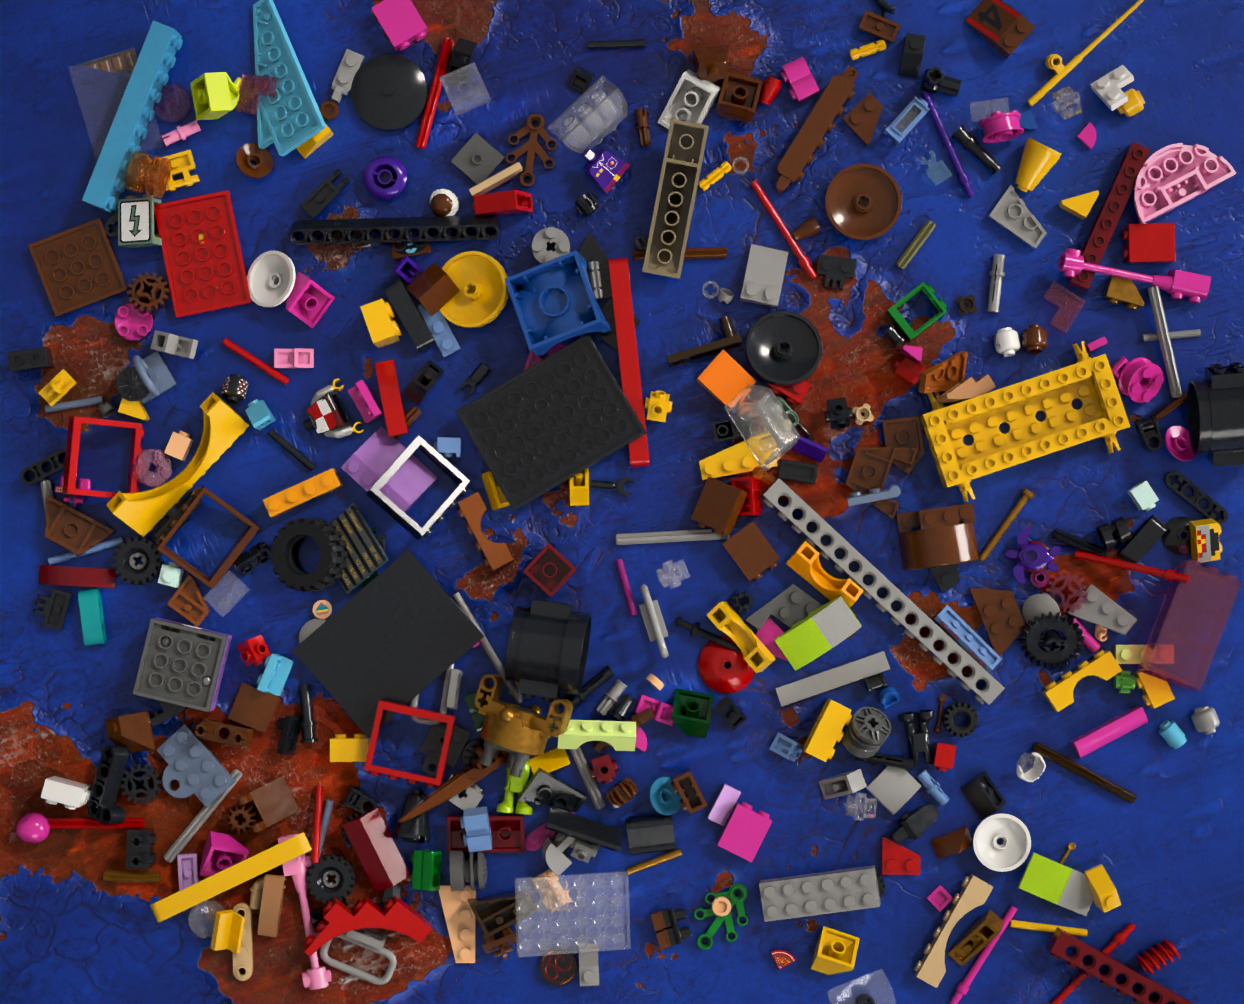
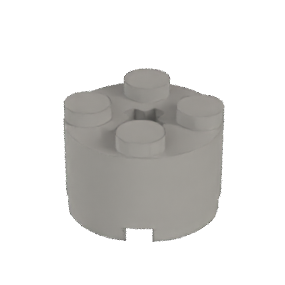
(549, 236)

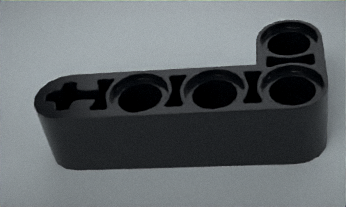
(408, 313)
(106, 786)

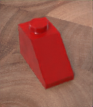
(908, 371)

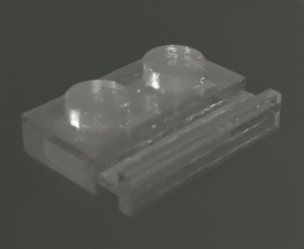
(226, 593)

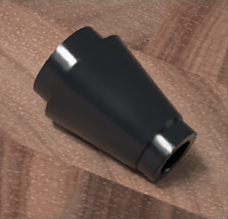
(622, 708)

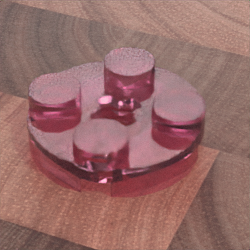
(142, 463)

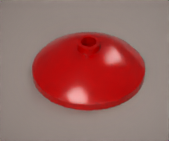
(716, 675)

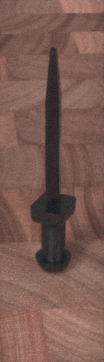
(694, 629)

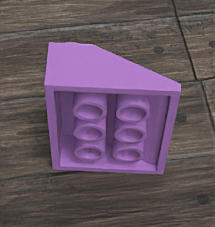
(374, 460)

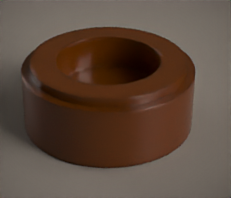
(329, 110)

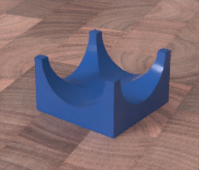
(555, 302)

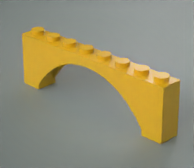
(146, 508)

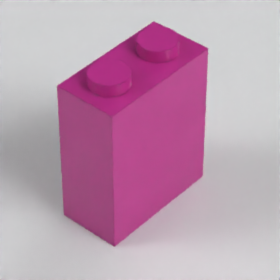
(400, 22)
(744, 831)

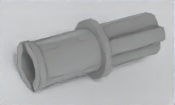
(611, 697)

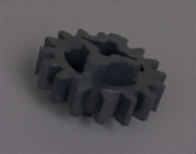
(148, 789)

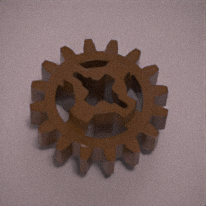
(142, 296)

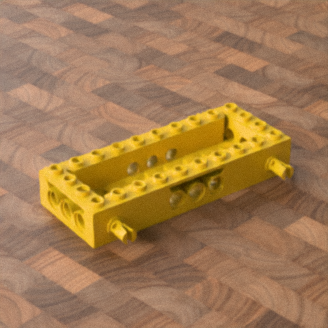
(1027, 438)

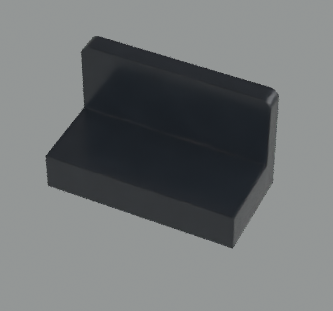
(983, 795)

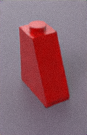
(503, 203)

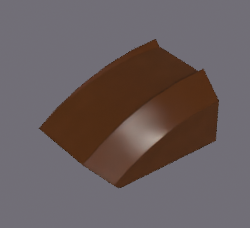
(739, 96)

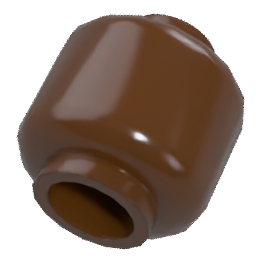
(1034, 339)

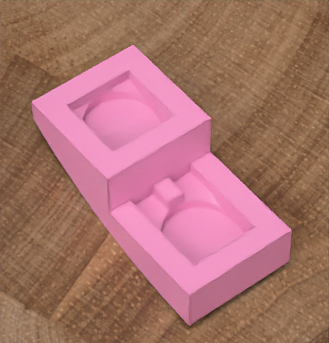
(293, 358)

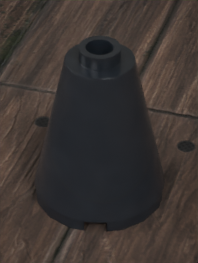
(415, 829)

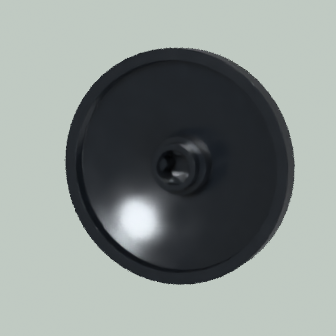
(389, 92)
(783, 348)

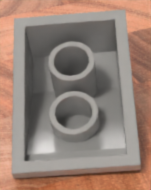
(764, 276)

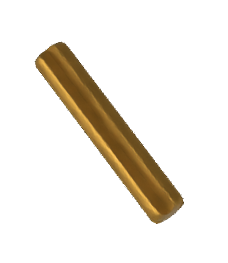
(132, 876)

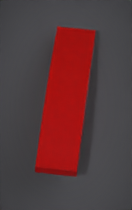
(391, 398)

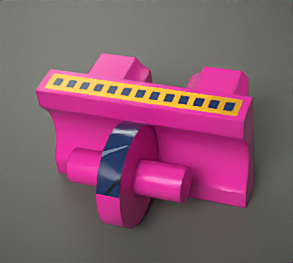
(84, 484)

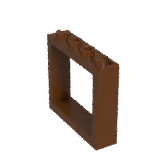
(232, 554)

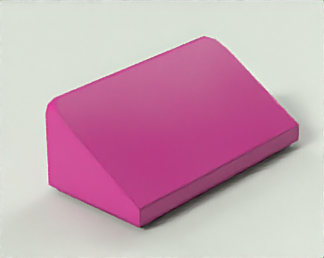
(912, 352)

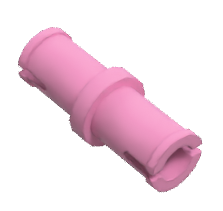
(181, 133)

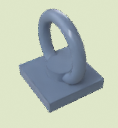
(160, 376)

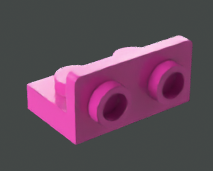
(365, 401)

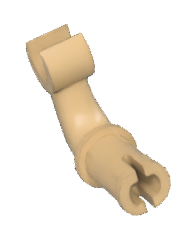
(256, 892)

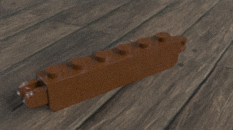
(814, 128)

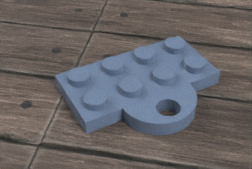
(193, 768)

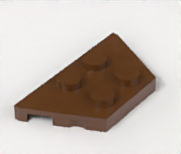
(72, 528)
(999, 616)

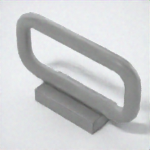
(653, 621)
(449, 695)
(367, 940)

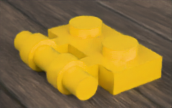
(182, 163)

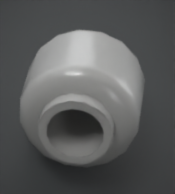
(1205, 719)

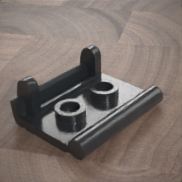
(650, 834)

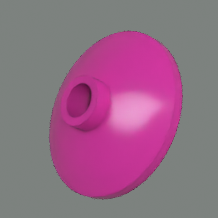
(1178, 443)

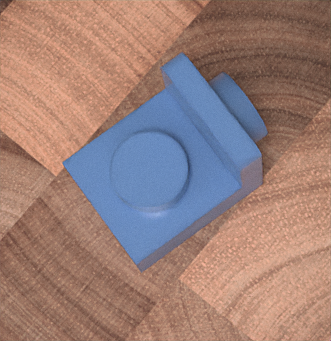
(786, 747)

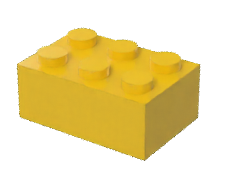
(380, 324)
(827, 730)

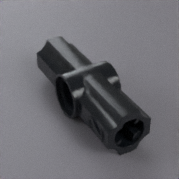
(174, 513)

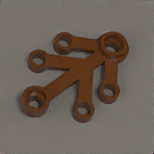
(531, 146)

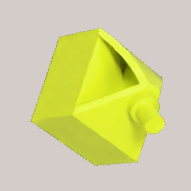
(214, 95)

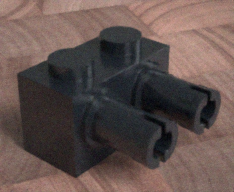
(140, 848)

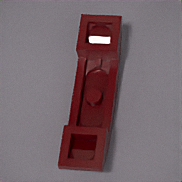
(77, 576)

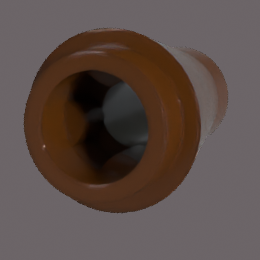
(806, 229)

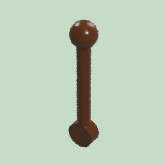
(942, 697)

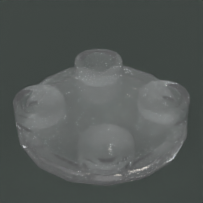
(202, 917)

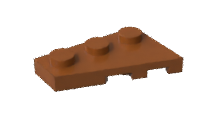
(944, 374)

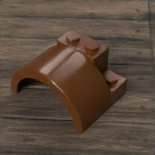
(939, 538)

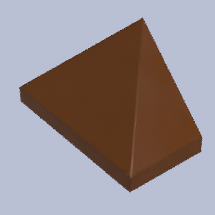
(952, 842)

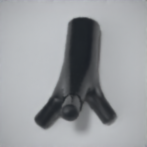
(885, 7)

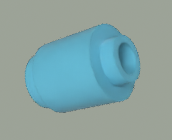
(1172, 734)

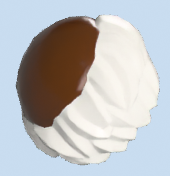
(444, 203)

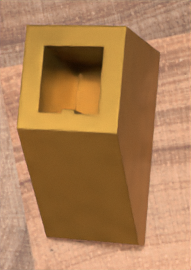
(1123, 291)

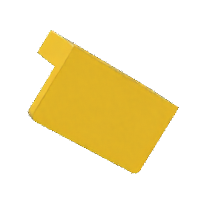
(227, 931)

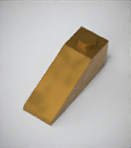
(977, 937)

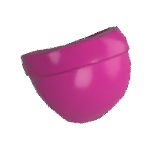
(33, 827)

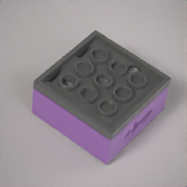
(182, 664)

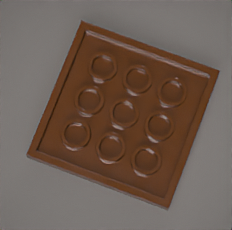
(78, 267)

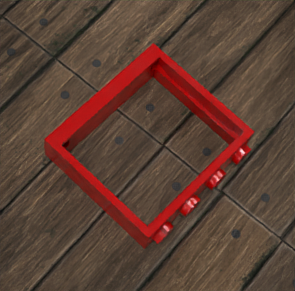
(72, 452)
(417, 712)

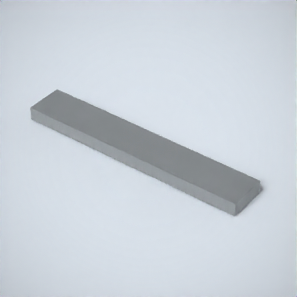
(832, 678)

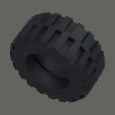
(286, 554)

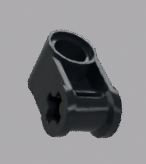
(1148, 432)
(358, 800)

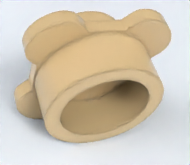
(865, 409)

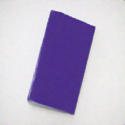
(810, 449)

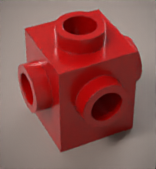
(254, 651)

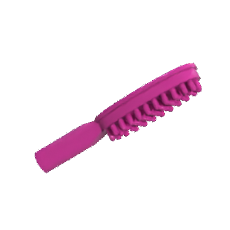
(537, 837)

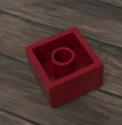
(550, 570)

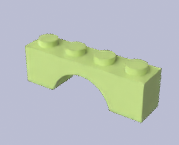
(616, 733)

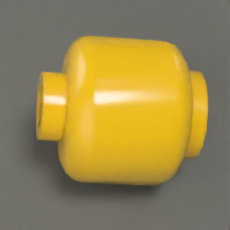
(1134, 104)

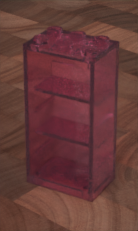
(1190, 625)

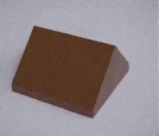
(433, 289)

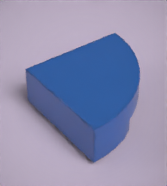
(1027, 121)

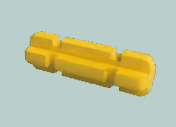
(867, 49)
(714, 176)

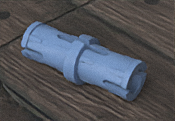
(933, 787)

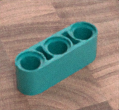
(92, 617)

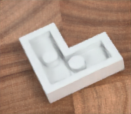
(1109, 87)

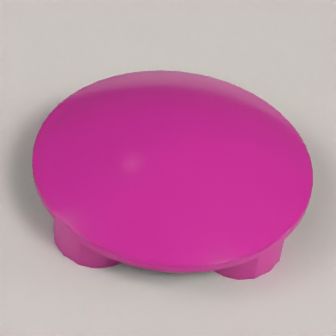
(132, 323)

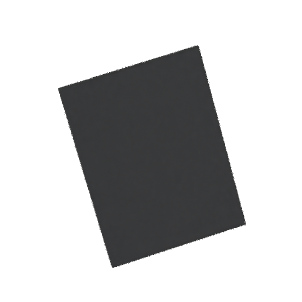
(551, 422)
(388, 641)

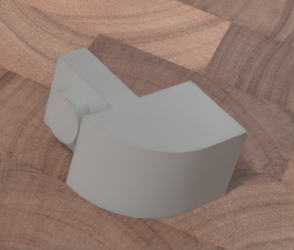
(174, 344)
(554, 855)

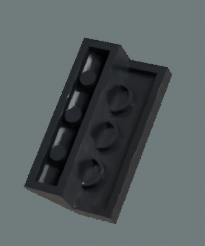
(584, 829)

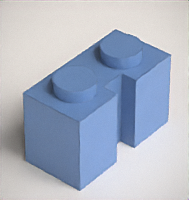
(477, 829)

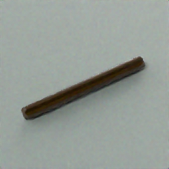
(1084, 772)

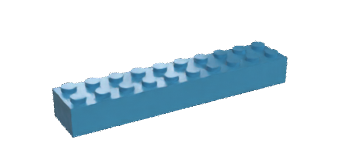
(133, 116)

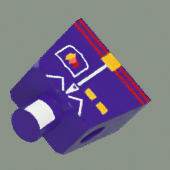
(603, 168)

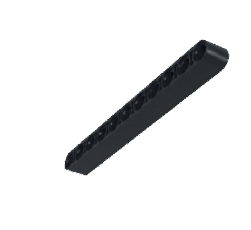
(385, 233)

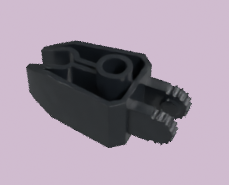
(914, 823)

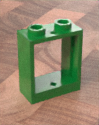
(901, 323)

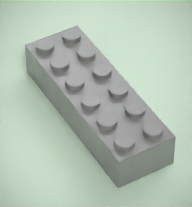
(819, 893)

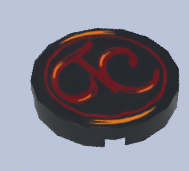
(558, 968)

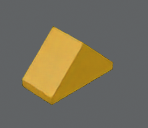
(1079, 205)
(133, 409)

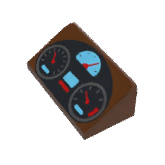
(410, 249)

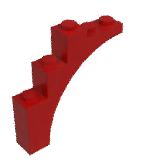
(366, 914)

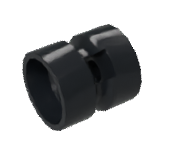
(1120, 530)

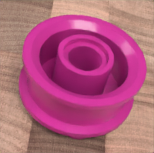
(1001, 127)
(1140, 379)

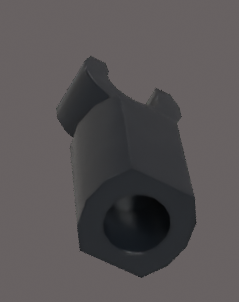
(476, 377)

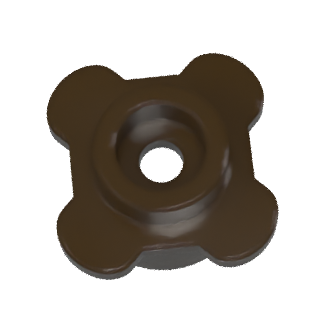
(971, 304)

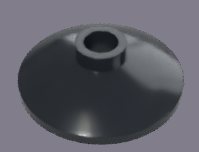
(1172, 536)

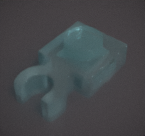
(937, 171)

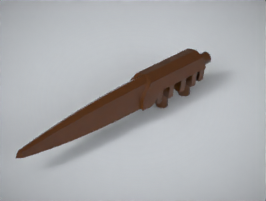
(457, 784)

